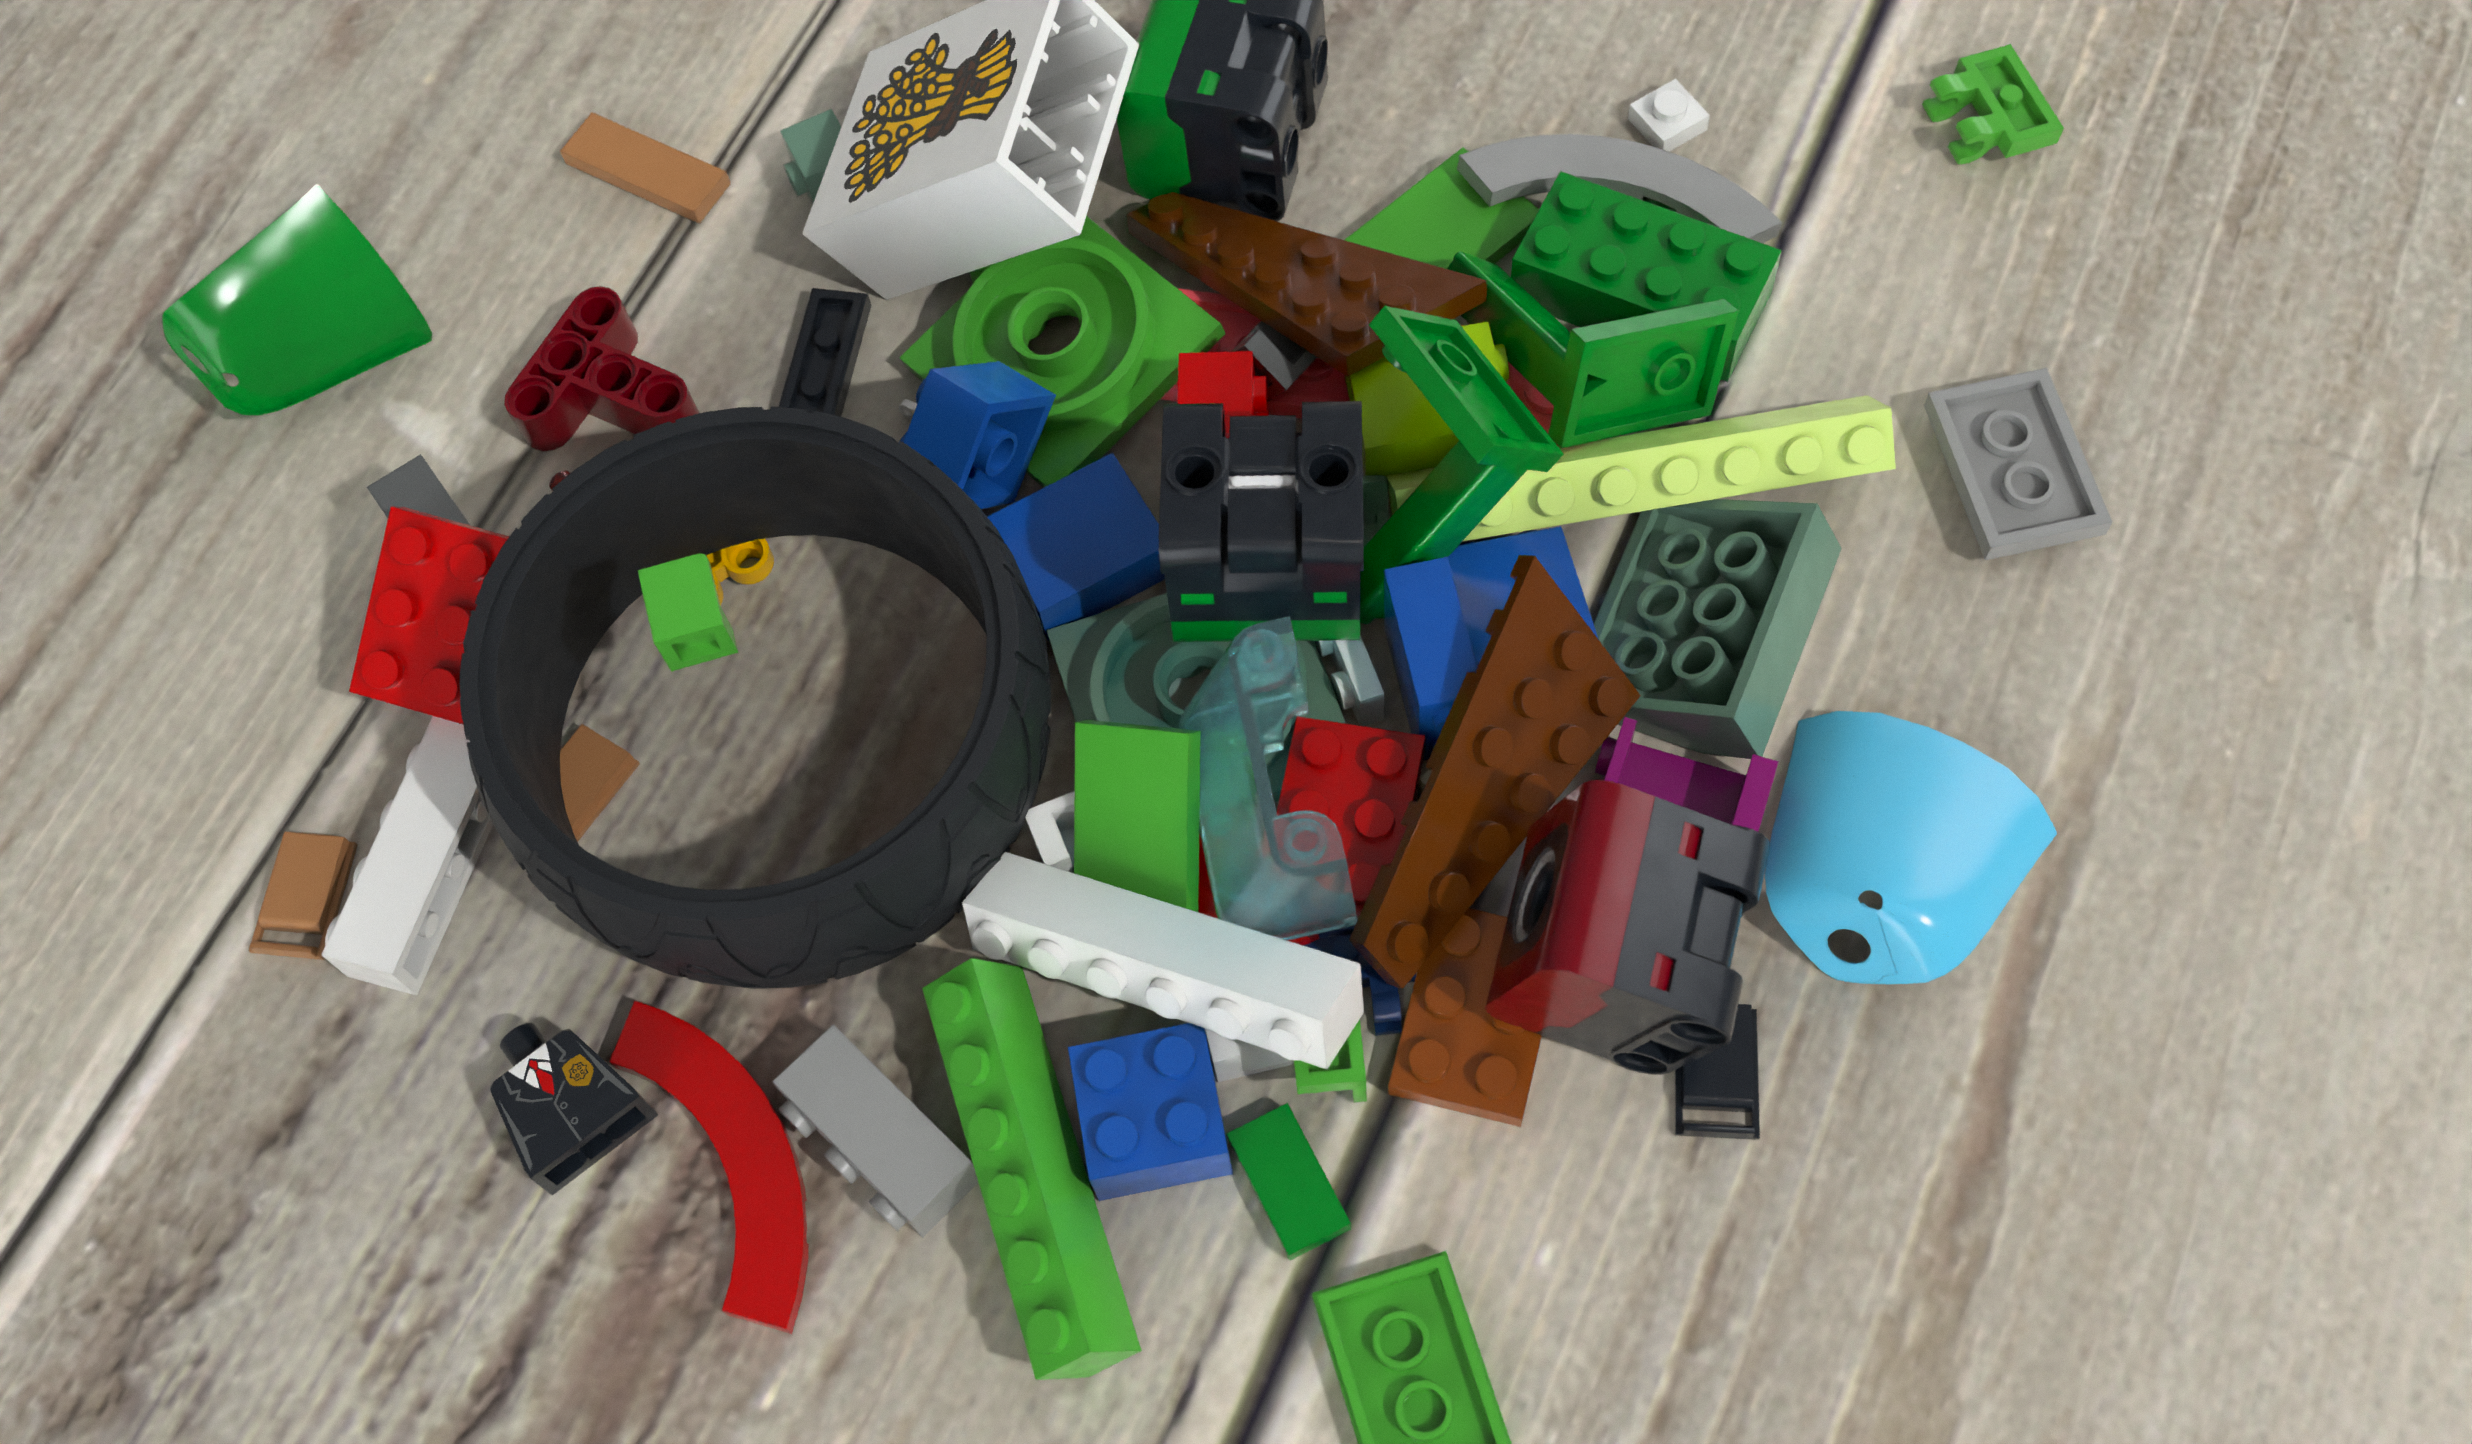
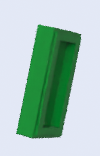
(1289, 1181)

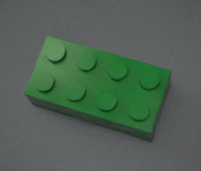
(1618, 257)

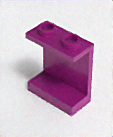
(1686, 782)

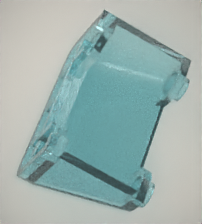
(1263, 868)

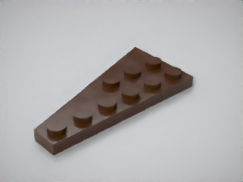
(1300, 280)
(1500, 763)

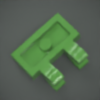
(2006, 99)

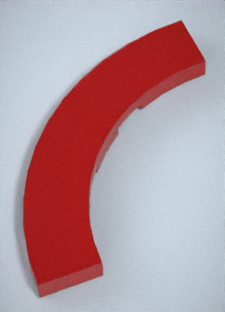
(754, 1151)

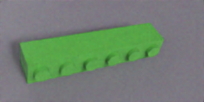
(1030, 1172)

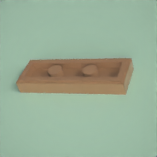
(645, 167)

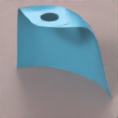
(1900, 816)

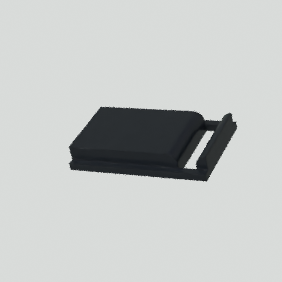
(1723, 1083)

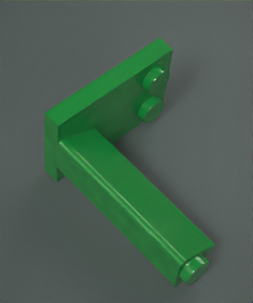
(1609, 373)
(1493, 451)

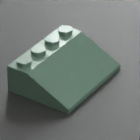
(1716, 617)

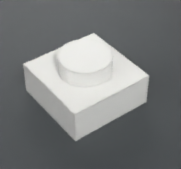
(1668, 116)

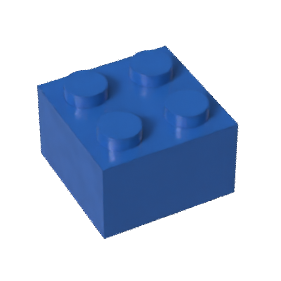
(980, 427)
(1149, 1111)

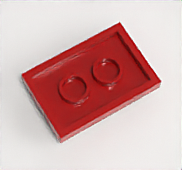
(422, 611)
(1360, 783)

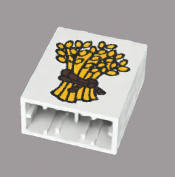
(972, 142)

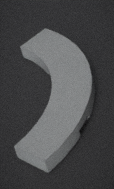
(1635, 169)

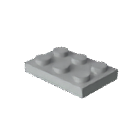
(2017, 464)

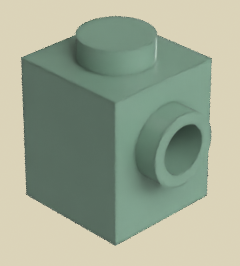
(810, 150)

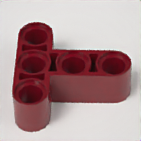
(590, 370)

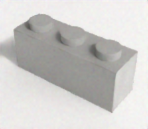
(875, 1133)

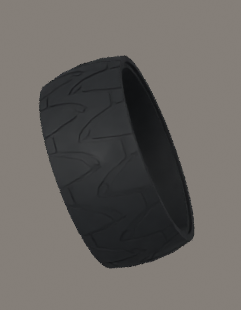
(698, 491)

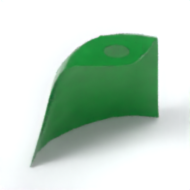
(294, 312)

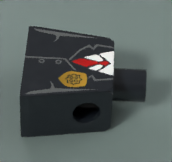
(563, 1105)

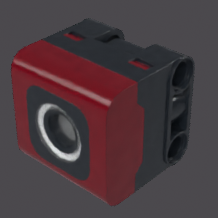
(1628, 928)

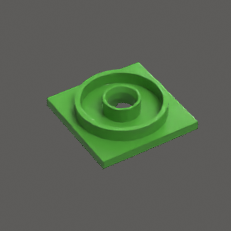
(1112, 369)

